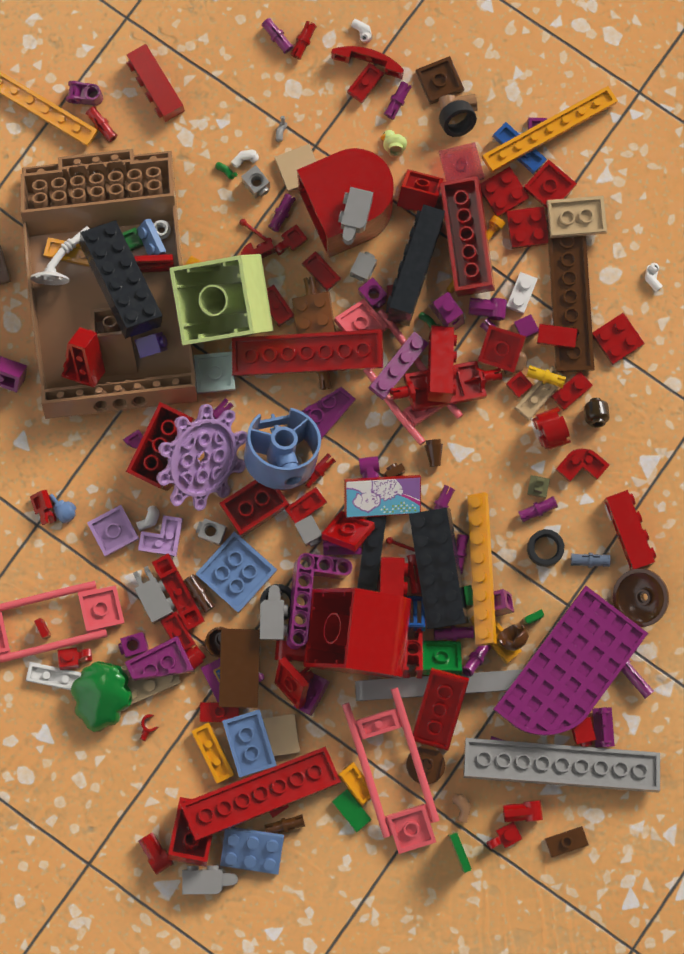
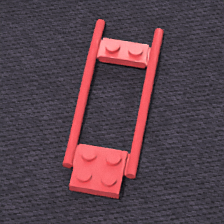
(363, 317)
(99, 610)
(411, 826)

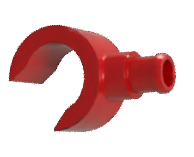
(146, 731)

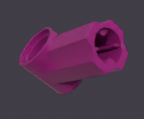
(493, 308)
(369, 467)

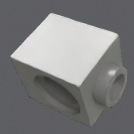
(252, 175)
(363, 266)
(309, 531)
(217, 538)

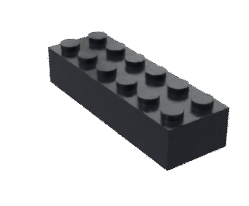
(414, 265)
(120, 279)
(438, 568)

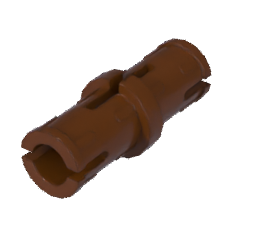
(199, 593)
(285, 825)

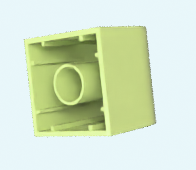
(221, 299)

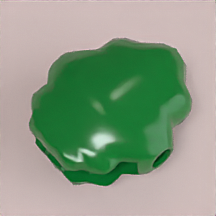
(101, 695)

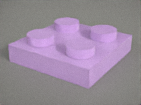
(113, 530)

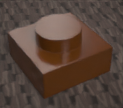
(395, 470)

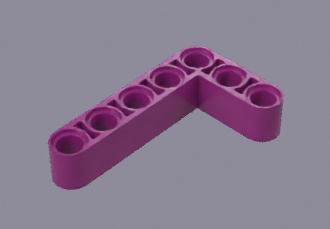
(305, 593)

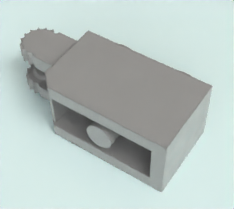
(356, 213)
(272, 616)
(206, 880)

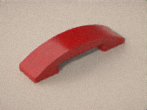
(369, 55)
(178, 591)

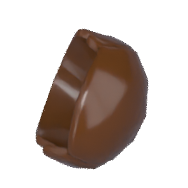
(513, 637)
(213, 641)

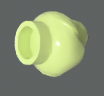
(394, 143)

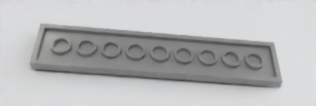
(562, 765)

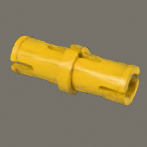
(546, 376)

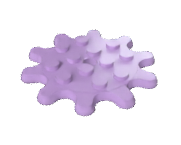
(220, 458)

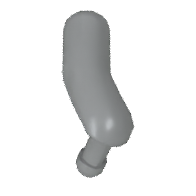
(281, 128)

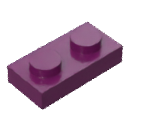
(315, 691)

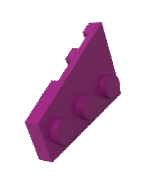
(329, 409)
(160, 661)

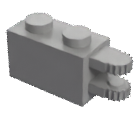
(153, 597)

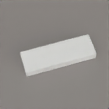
(51, 676)

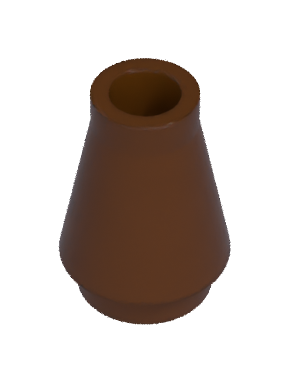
(434, 451)

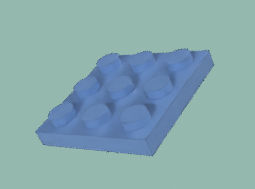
(236, 572)

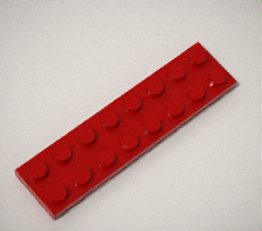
(307, 352)
(260, 793)

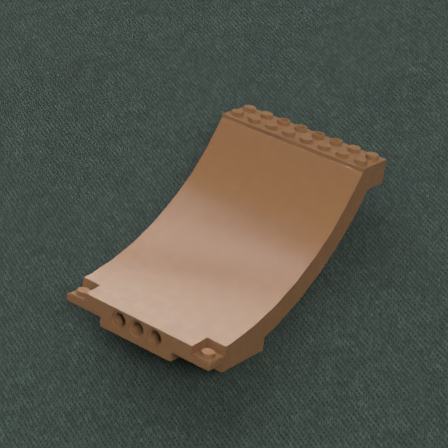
(58, 205)

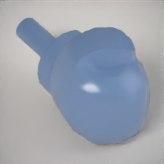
(64, 510)

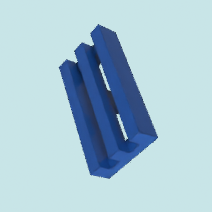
(415, 625)

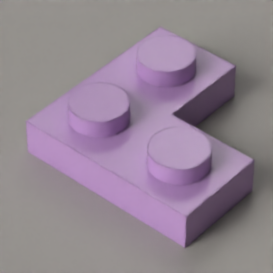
(166, 541)

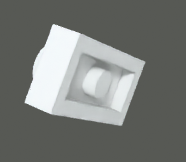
(521, 293)

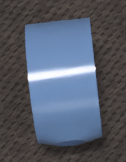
(282, 467)

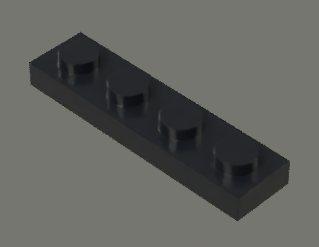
(372, 555)

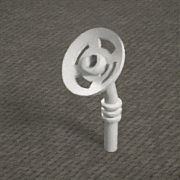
(50, 276)

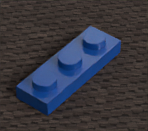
(531, 160)

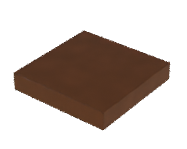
(439, 79)

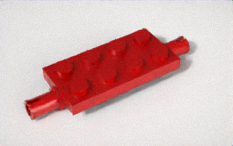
(469, 383)

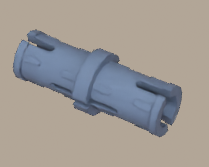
(590, 560)

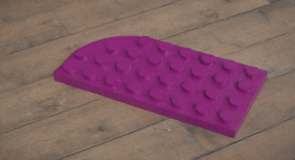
(571, 667)

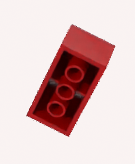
(147, 459)

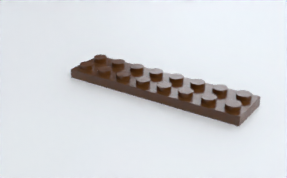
(571, 300)

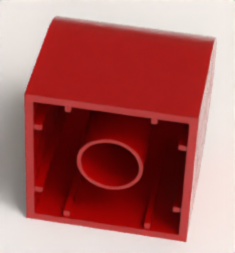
(324, 187)
(358, 632)

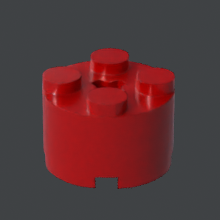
(552, 429)

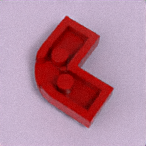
(581, 459)

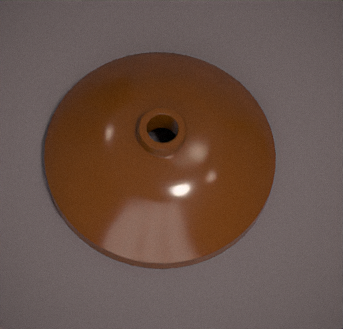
(629, 596)

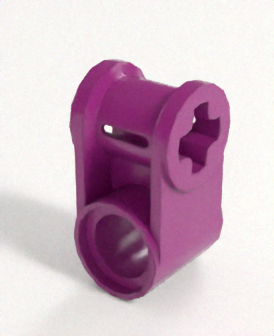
(80, 93)

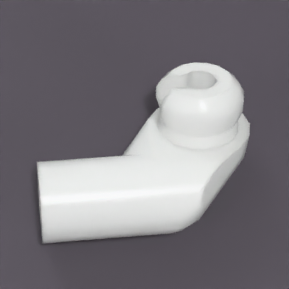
(245, 155)

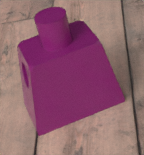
(448, 311)

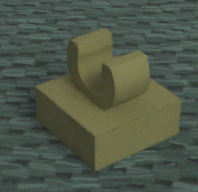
(538, 486)

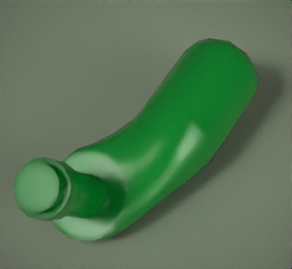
(224, 168)
(426, 318)

